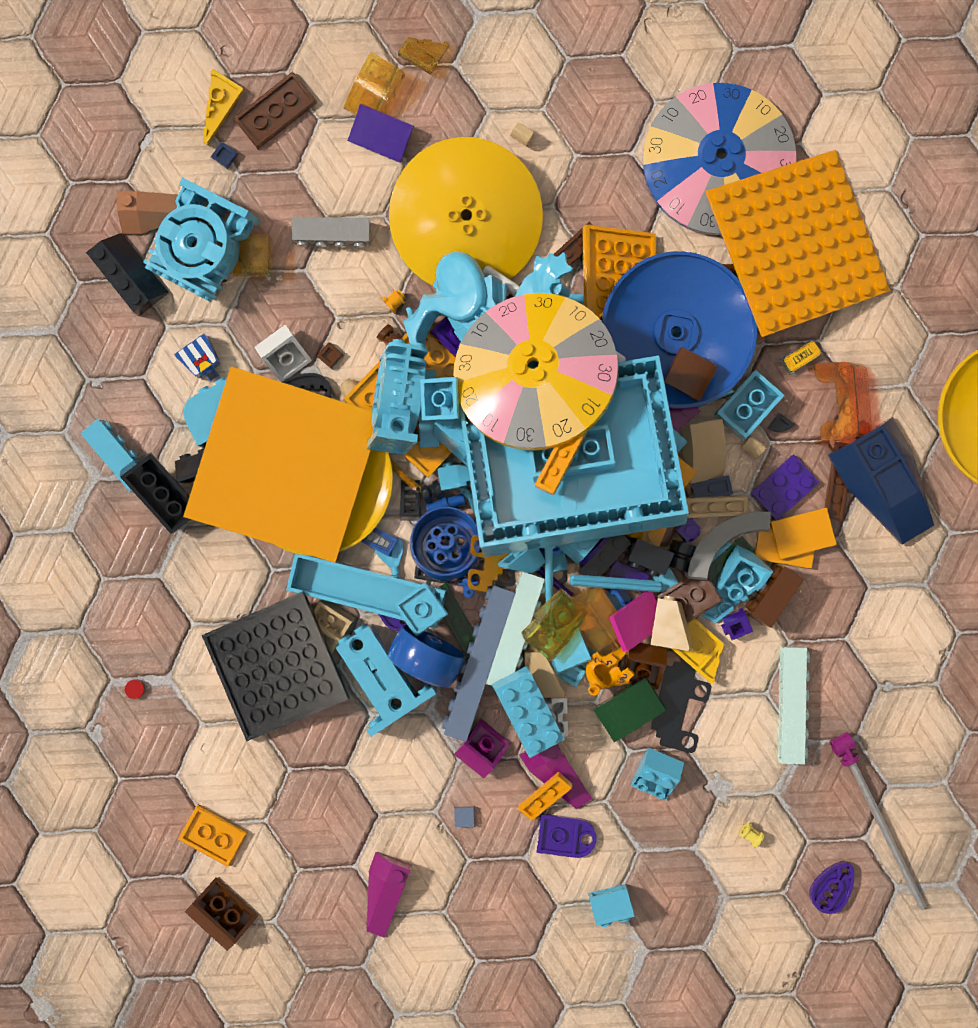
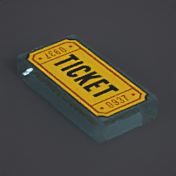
(801, 356)

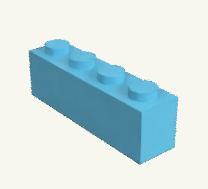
(109, 447)

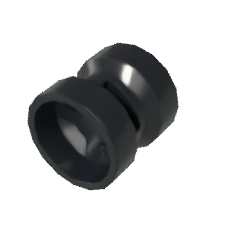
(436, 491)

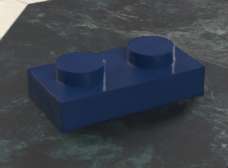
(713, 487)

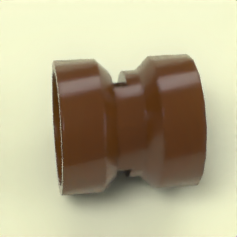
(387, 335)

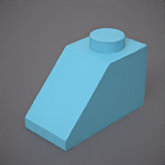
(525, 561)

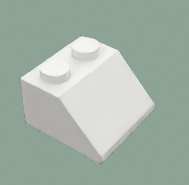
(283, 353)

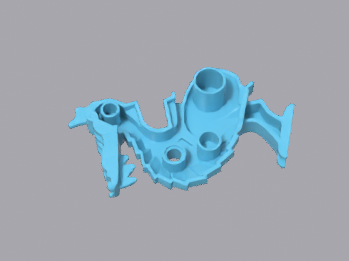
(467, 294)

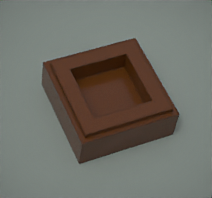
(330, 355)

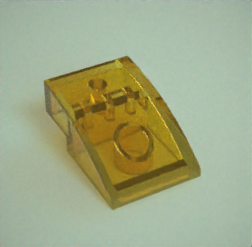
(374, 85)
(554, 624)

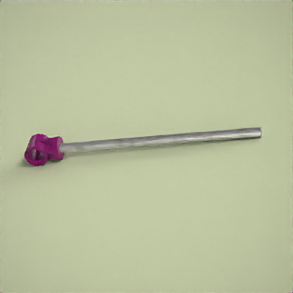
(843, 747)

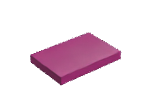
(635, 621)

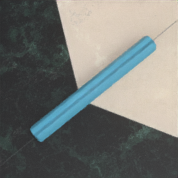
(615, 583)

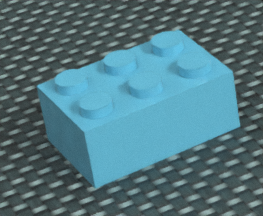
(749, 405)

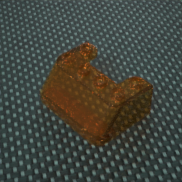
(852, 401)

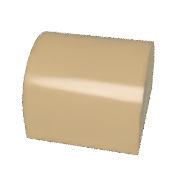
(522, 134)
(753, 447)

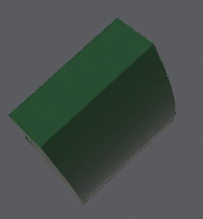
(629, 709)

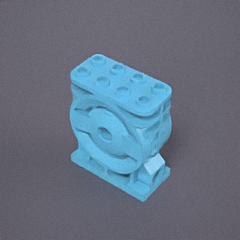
(181, 229)
(397, 397)

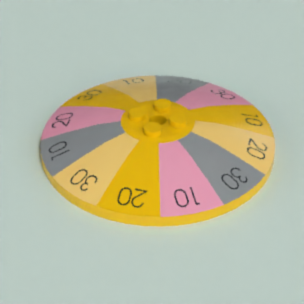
(541, 404)

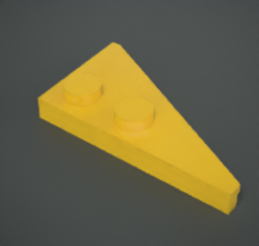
(222, 98)

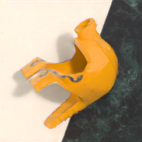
(604, 672)

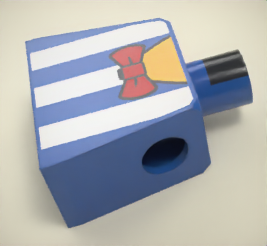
(200, 358)

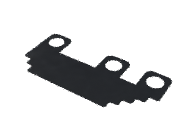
(675, 692)

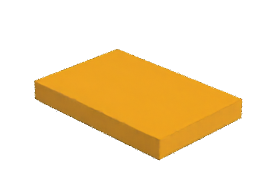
(803, 533)
(767, 551)
(212, 835)

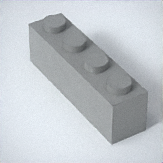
(331, 231)

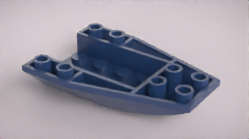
(885, 480)

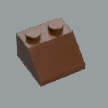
(648, 662)

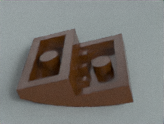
(690, 374)

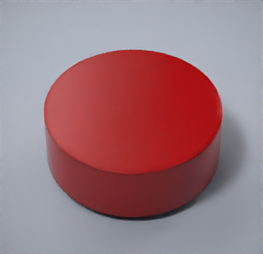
(134, 688)

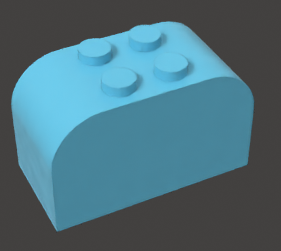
(201, 411)

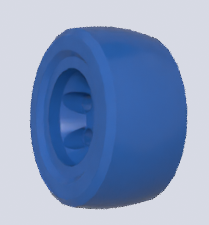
(423, 534)
(426, 657)

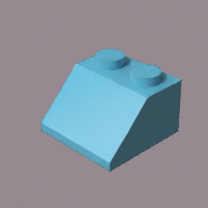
(439, 399)

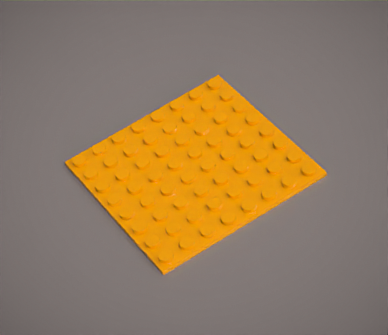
(797, 242)
(281, 465)

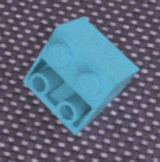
(657, 774)
(611, 905)

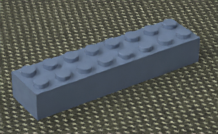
(479, 663)

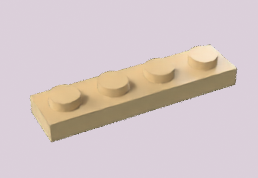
(716, 506)

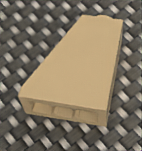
(671, 626)
(547, 680)

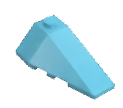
(453, 476)
(737, 580)

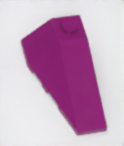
(552, 761)
(385, 888)

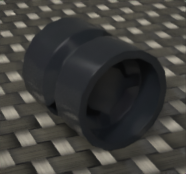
(682, 553)

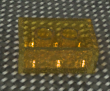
(597, 621)

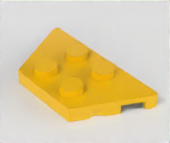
(706, 651)

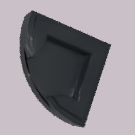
(780, 424)

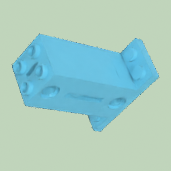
(380, 678)

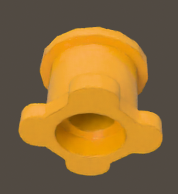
(394, 300)

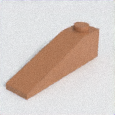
(143, 210)

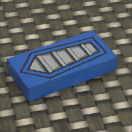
(380, 541)

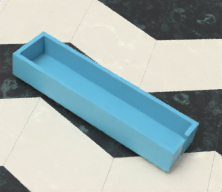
(353, 585)

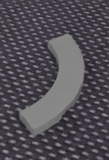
(723, 534)

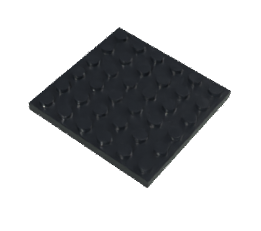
(275, 666)

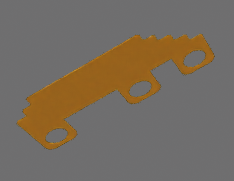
(491, 569)

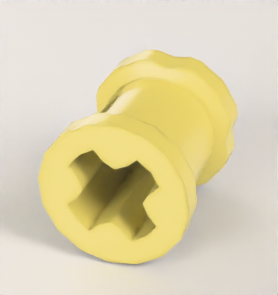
(751, 834)

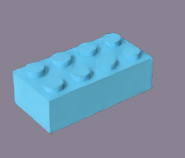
(528, 711)

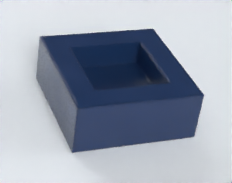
(224, 155)

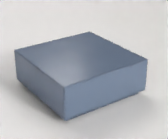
(464, 816)

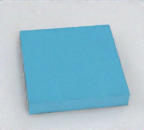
(421, 609)

